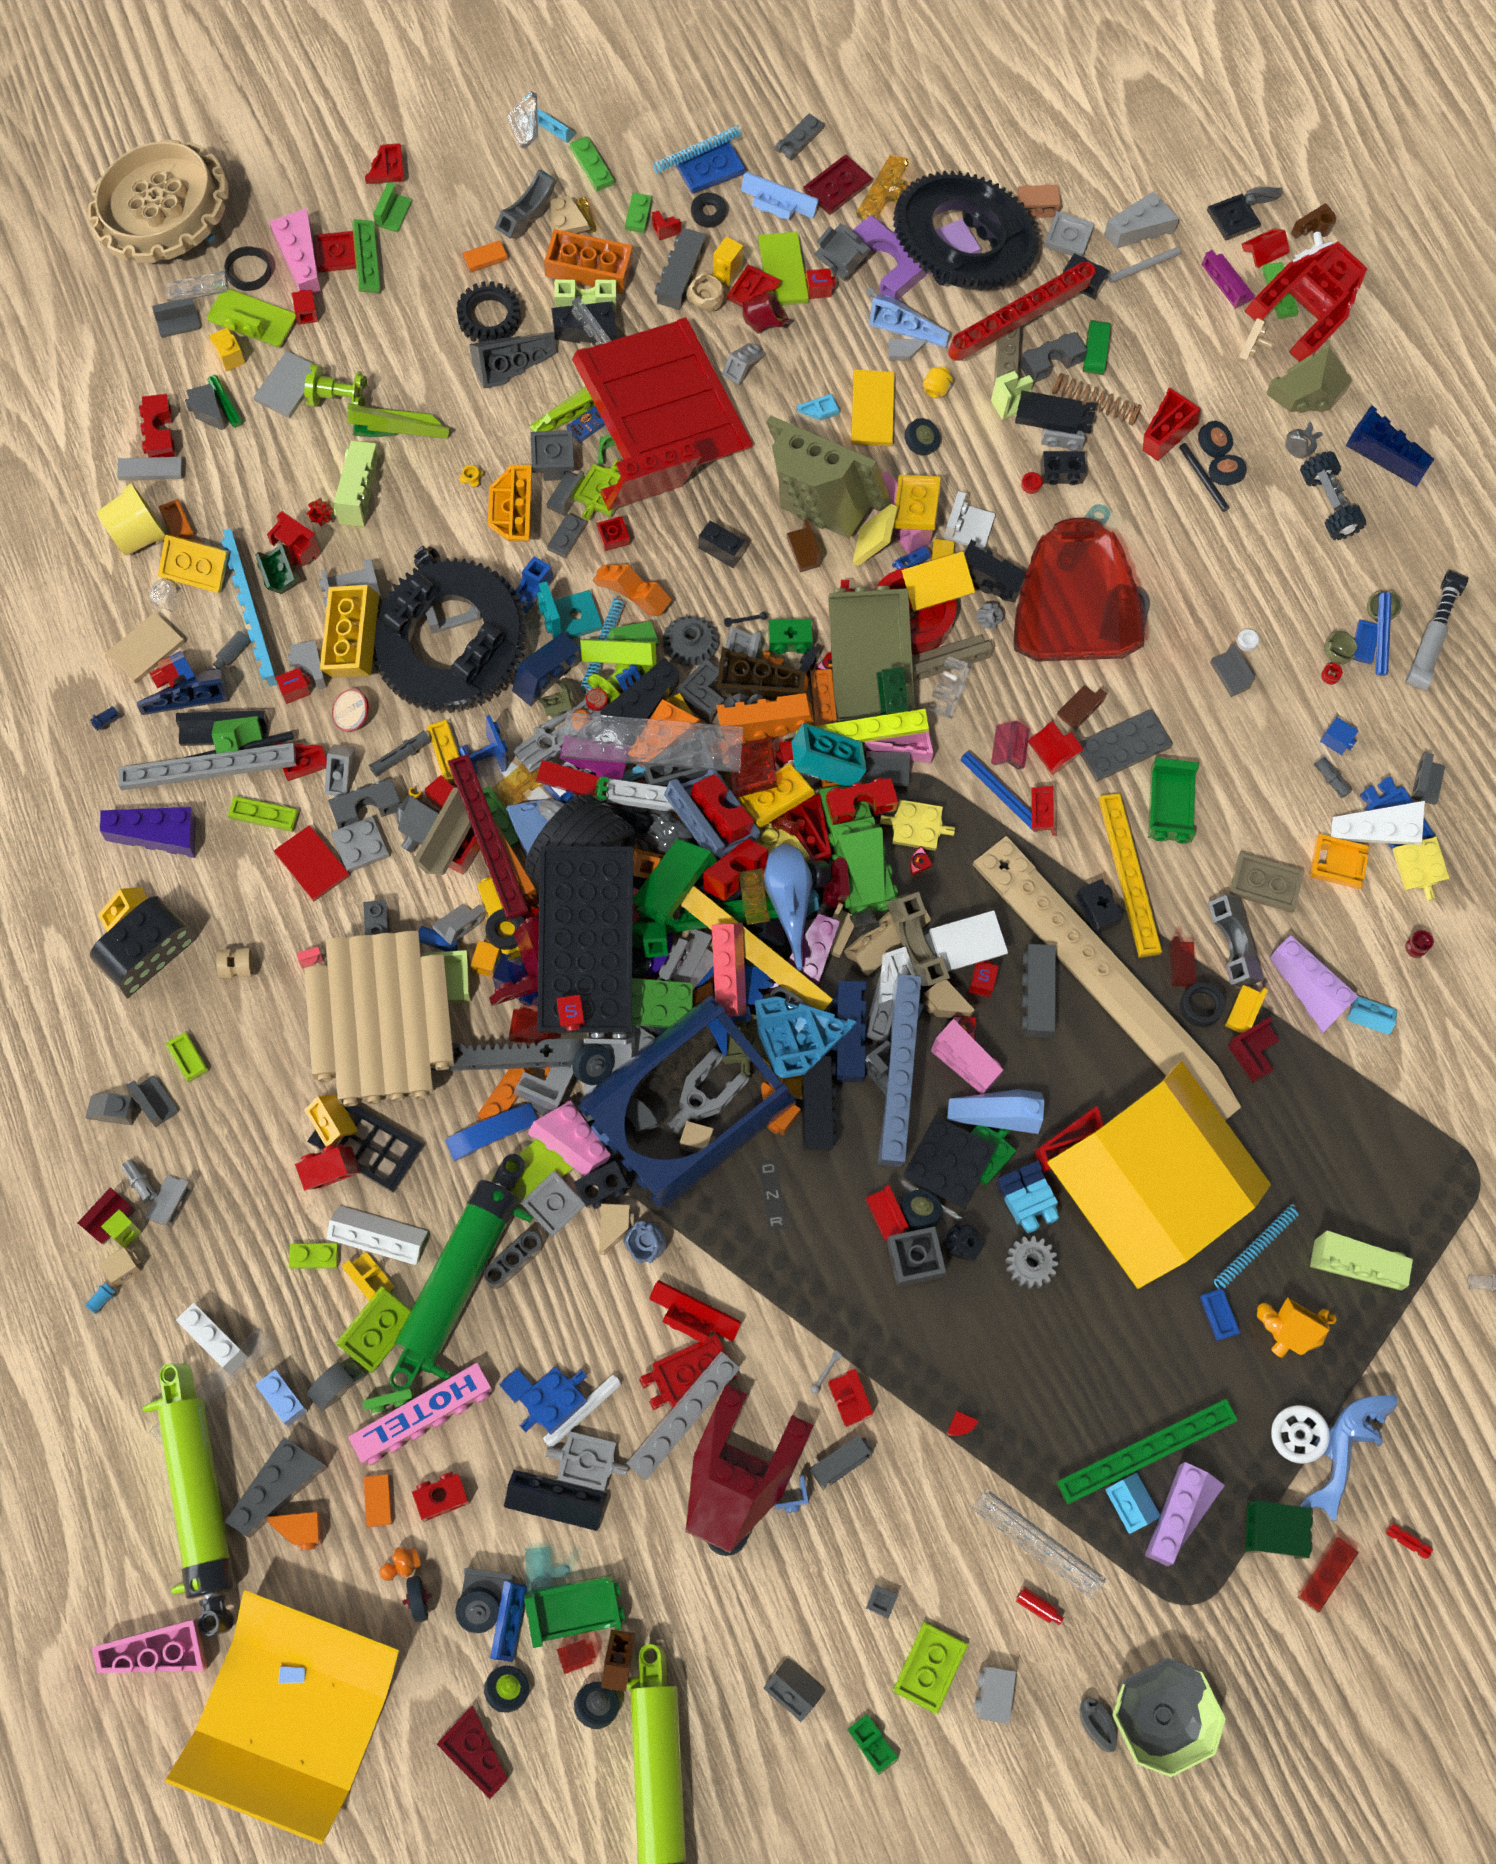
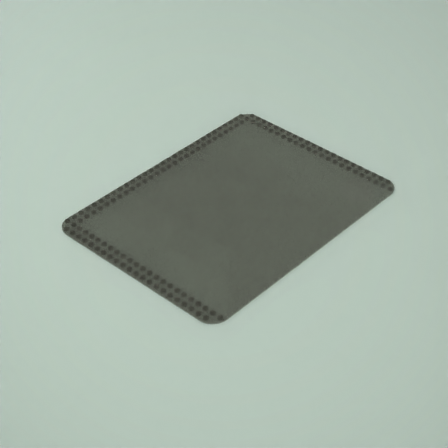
(1088, 1356)

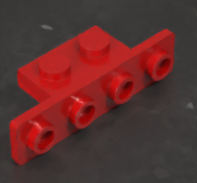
(693, 1315)

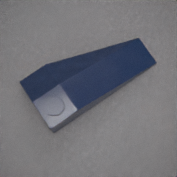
(200, 690)

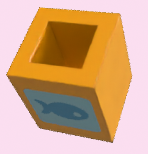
(485, 959)

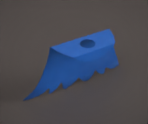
(754, 980)

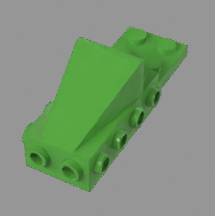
(863, 849)

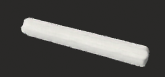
(593, 1402)

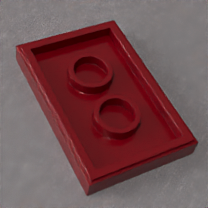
(838, 184)

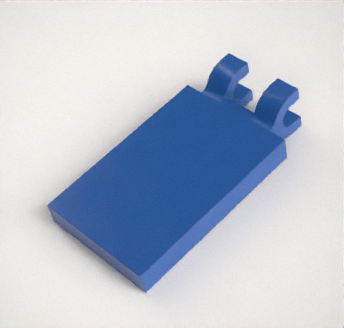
(1390, 798)

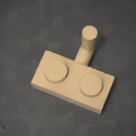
(1256, 336)

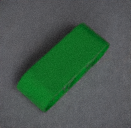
(1096, 347)

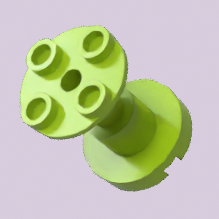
(327, 387)
(612, 684)

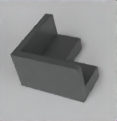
(697, 691)
(878, 1066)

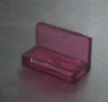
(1010, 744)

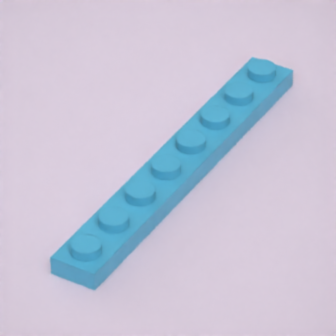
(250, 615)

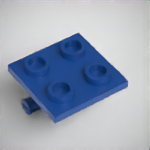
(496, 747)

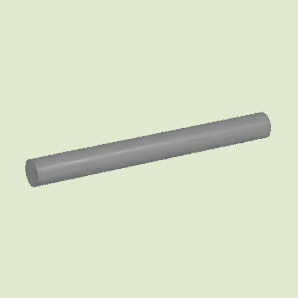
(1144, 264)

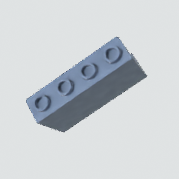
(695, 821)

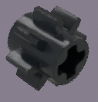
(425, 555)

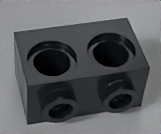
(1062, 462)
(601, 1180)

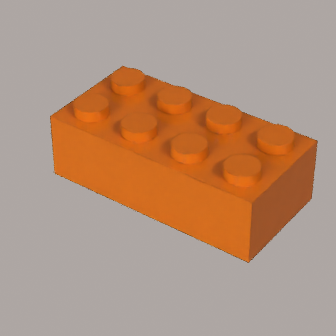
(587, 259)

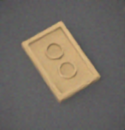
(144, 647)

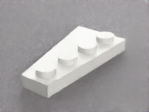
(1387, 825)

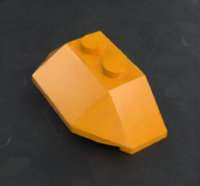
(512, 504)

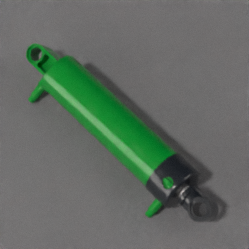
(457, 1273)

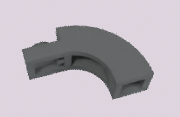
(639, 1113)

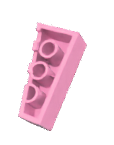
(295, 244)
(908, 538)

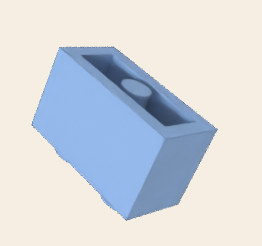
(281, 1398)

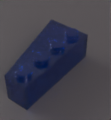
(1389, 448)

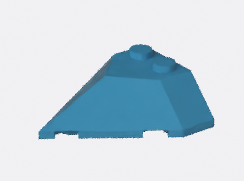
(796, 1035)

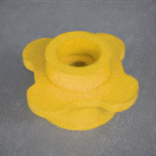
(471, 470)

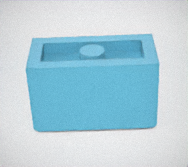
(1133, 1503)

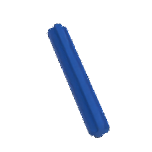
(1383, 634)

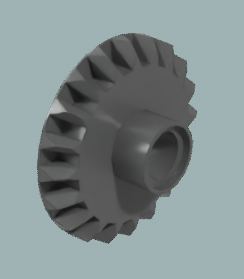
(688, 651)

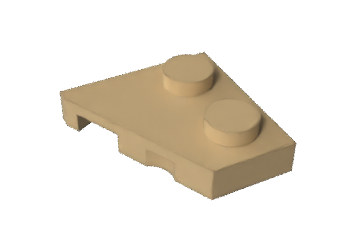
(567, 216)

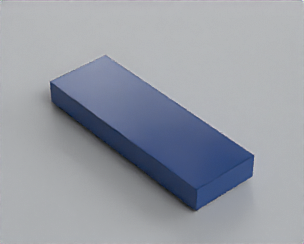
(508, 1622)

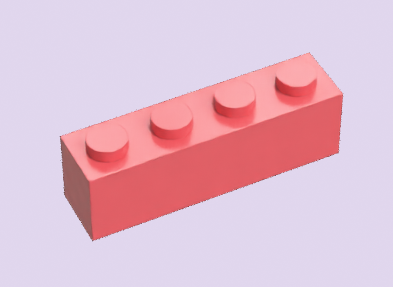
(729, 967)

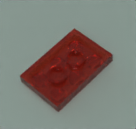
(756, 768)

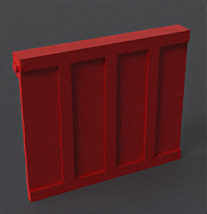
(661, 392)

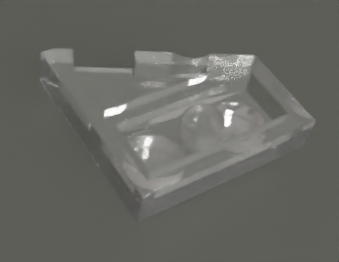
(525, 120)

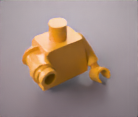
(1295, 1327)

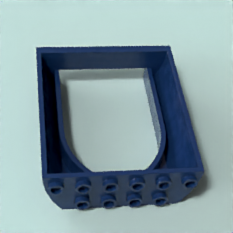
(675, 1177)

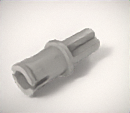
(139, 1181)

